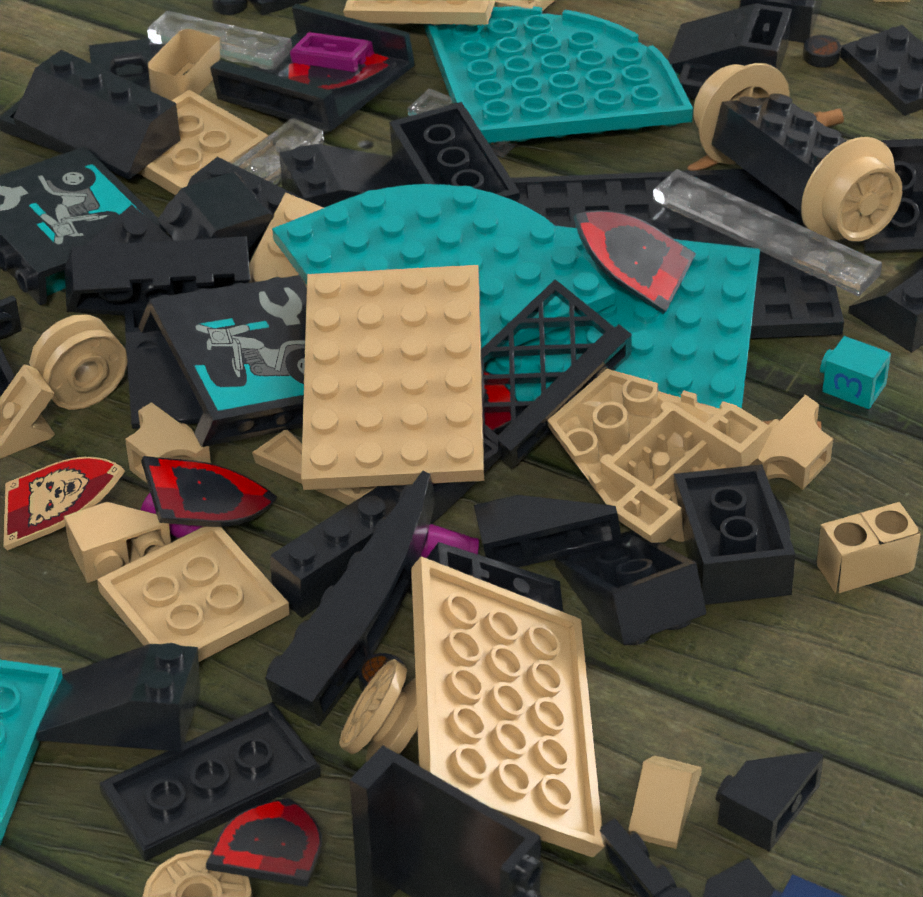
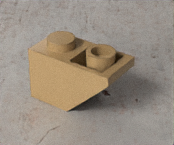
(112, 537)

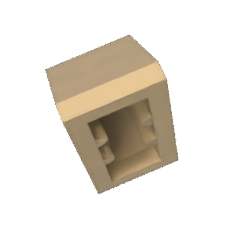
(663, 800)

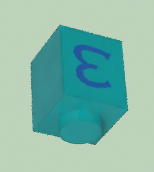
(855, 372)

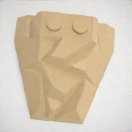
(636, 439)

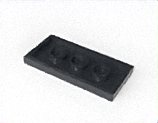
(209, 780)

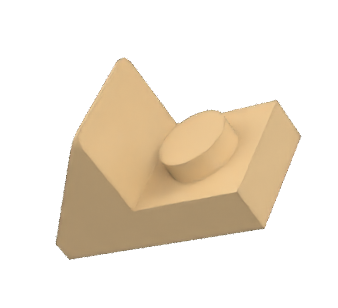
(21, 412)

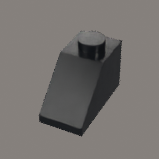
(768, 796)

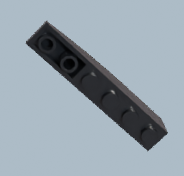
(321, 555)
(354, 611)

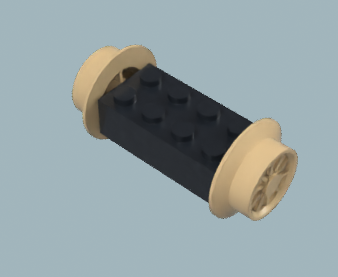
(835, 183)

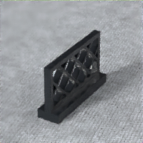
(532, 424)

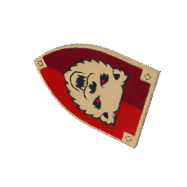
(42, 498)

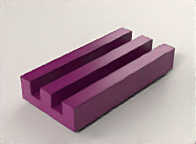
(331, 51)

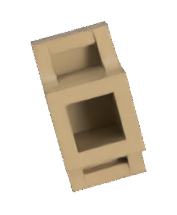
(162, 438)
(796, 445)

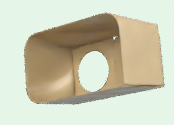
(184, 52)
(869, 560)

